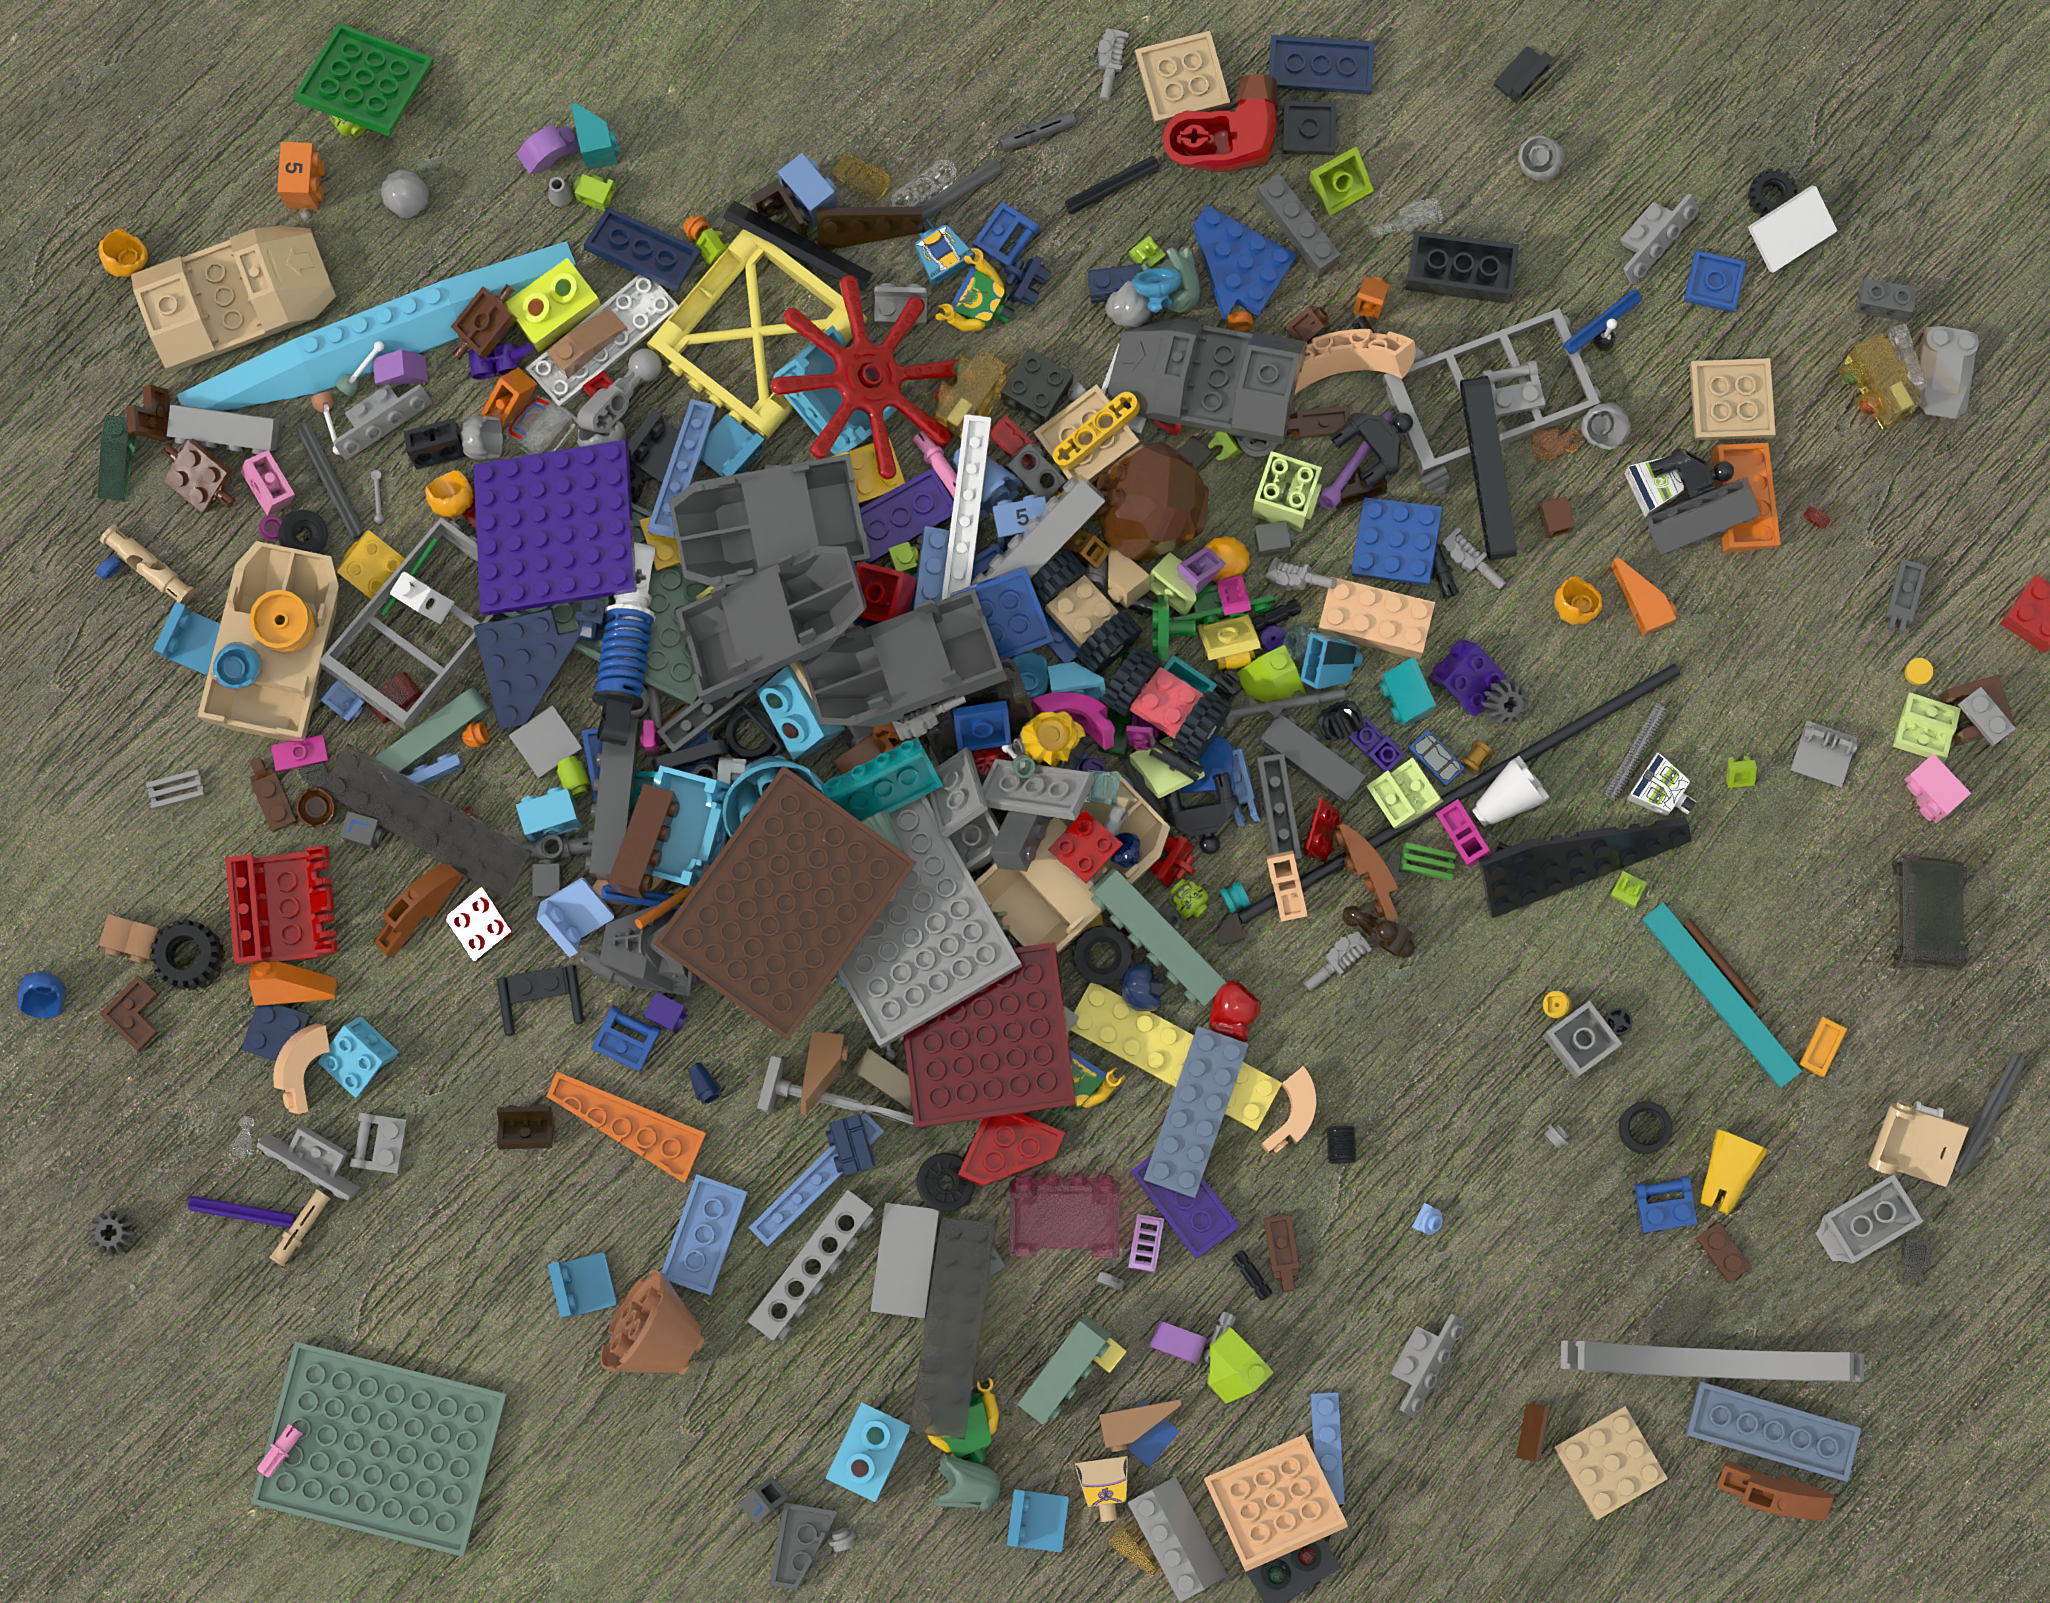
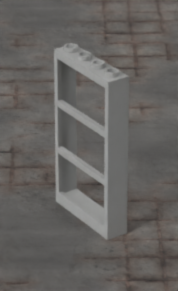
(1416, 438)
(330, 664)

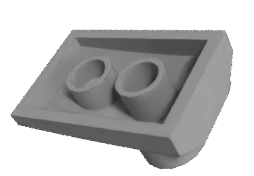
(1948, 368)
(975, 840)
(1867, 1221)

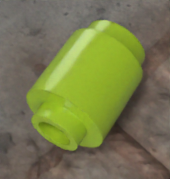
(573, 776)

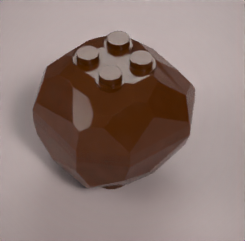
(1152, 502)

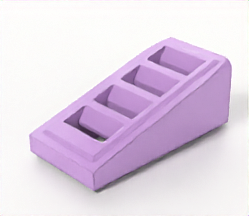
(1141, 1265)

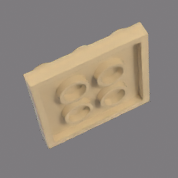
(1182, 76)
(1732, 399)
(1073, 417)
(1610, 1463)

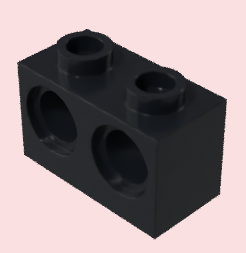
(434, 443)

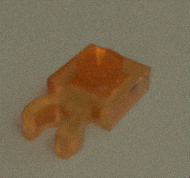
(1550, 444)

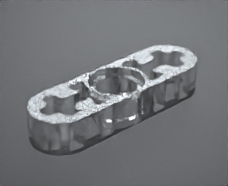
(925, 177)
(1906, 353)

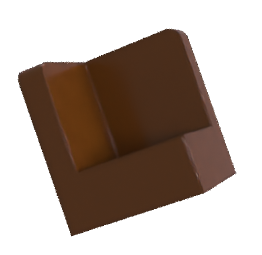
(1556, 517)

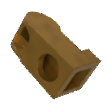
(1087, 548)

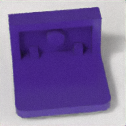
(1467, 675)

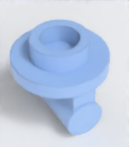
(1428, 1220)

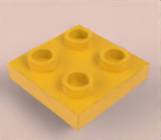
(369, 564)

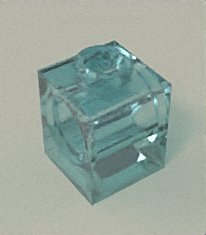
(1104, 788)

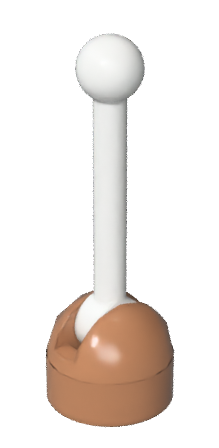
(324, 403)

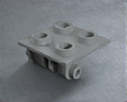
(1824, 754)

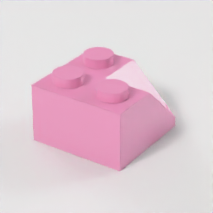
(1936, 789)

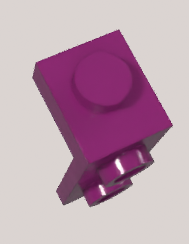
(1142, 733)

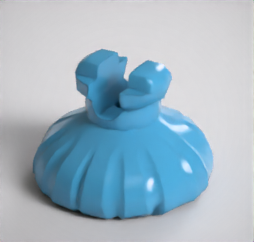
(1157, 285)

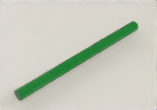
(413, 571)

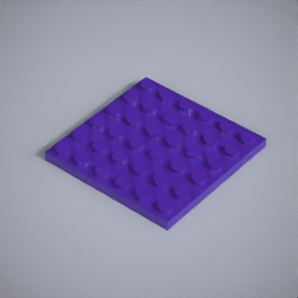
(554, 528)

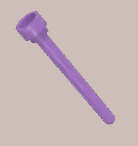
(1330, 495)

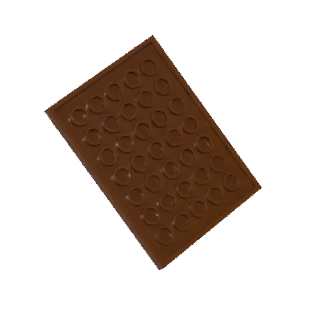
(785, 903)

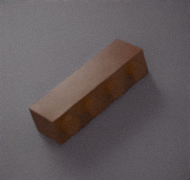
(643, 841)

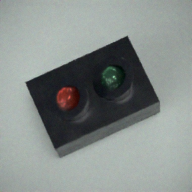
(1293, 1572)

